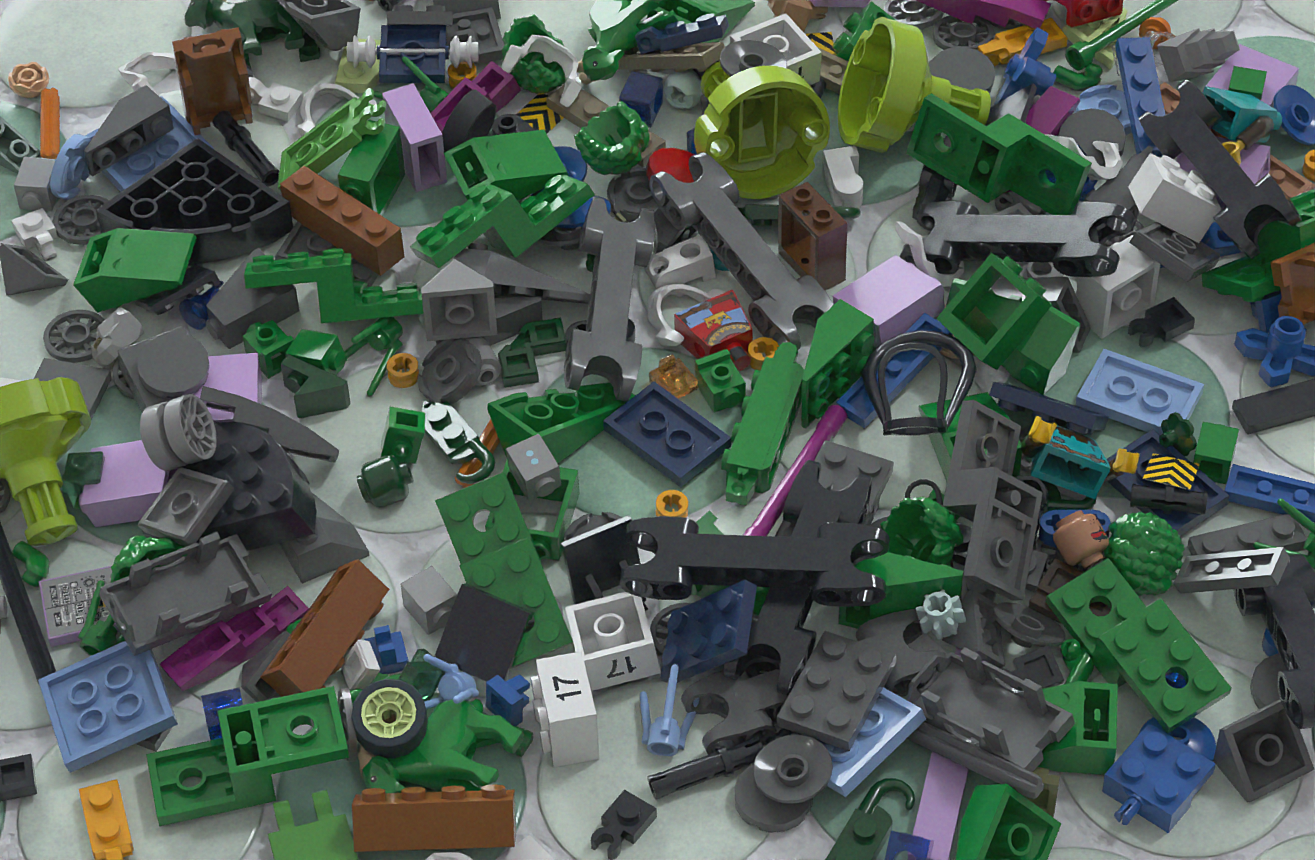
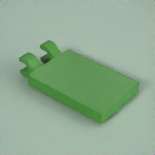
(333, 136)
(318, 840)

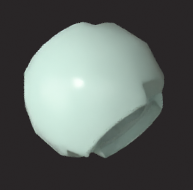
(683, 89)

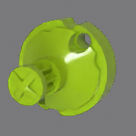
(888, 84)
(761, 127)
(36, 431)

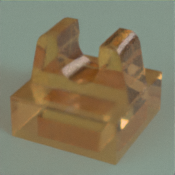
(674, 377)

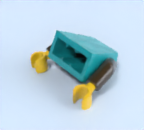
(1244, 119)
(1073, 459)

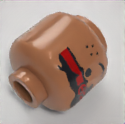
(1080, 539)

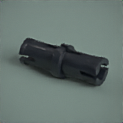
(1168, 499)

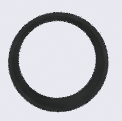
(468, 120)

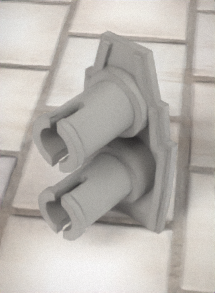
(1196, 52)

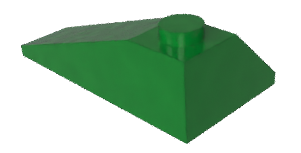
(1043, 352)
(561, 419)
(1004, 827)

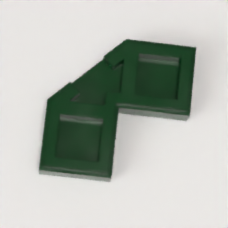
(534, 339)

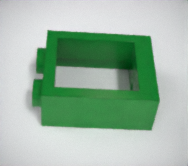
(374, 169)
(1015, 327)
(549, 543)

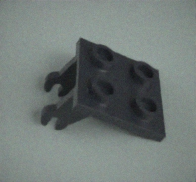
(597, 559)

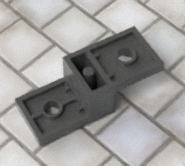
(997, 504)

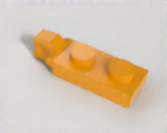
(1013, 41)
(106, 821)

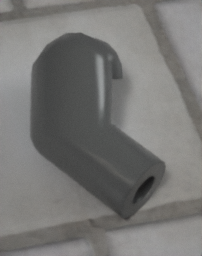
(1011, 198)

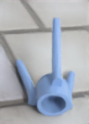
(453, 685)
(664, 734)

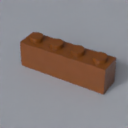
(343, 220)
(327, 631)
(434, 819)

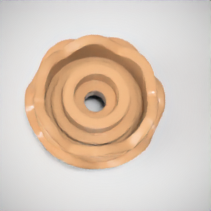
(28, 79)

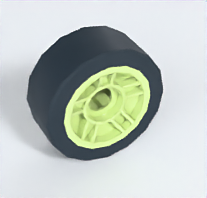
(378, 703)

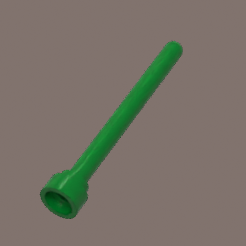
(1082, 53)

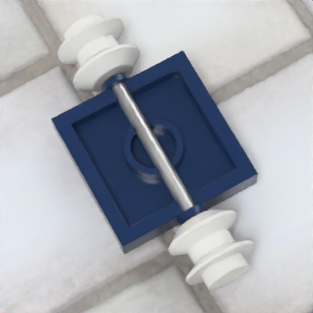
(421, 44)

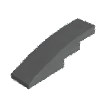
(285, 431)

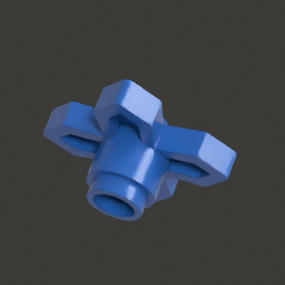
(1025, 69)
(1279, 350)

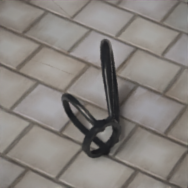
(918, 340)

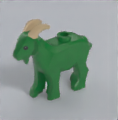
(614, 32)
(447, 751)

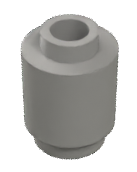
(490, 365)

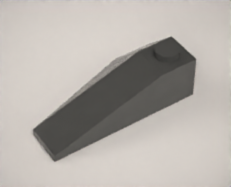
(326, 21)
(516, 279)
(330, 547)

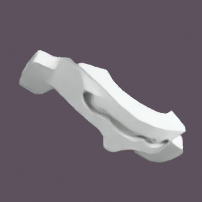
(552, 52)
(148, 61)
(313, 93)
(1110, 152)
(916, 244)
(666, 335)

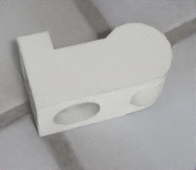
(842, 176)
(681, 263)

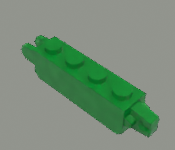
(764, 426)

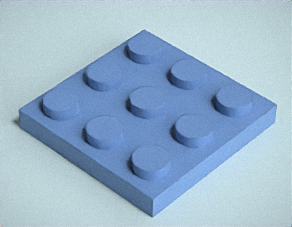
(153, 154)
(106, 704)

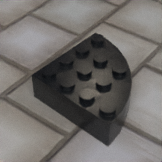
(202, 196)
(269, 493)

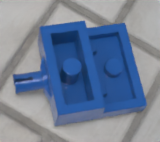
(1156, 778)

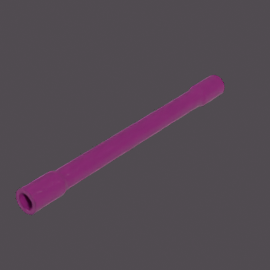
(825, 430)

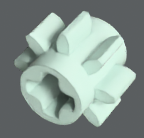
(940, 614)

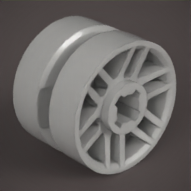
(178, 432)

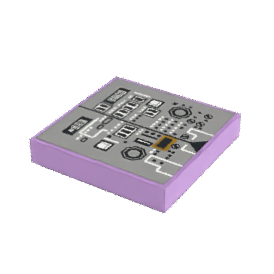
(68, 602)

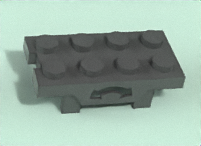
(840, 468)
(185, 595)
(987, 712)

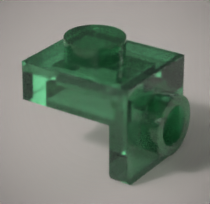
(81, 470)
(422, 675)

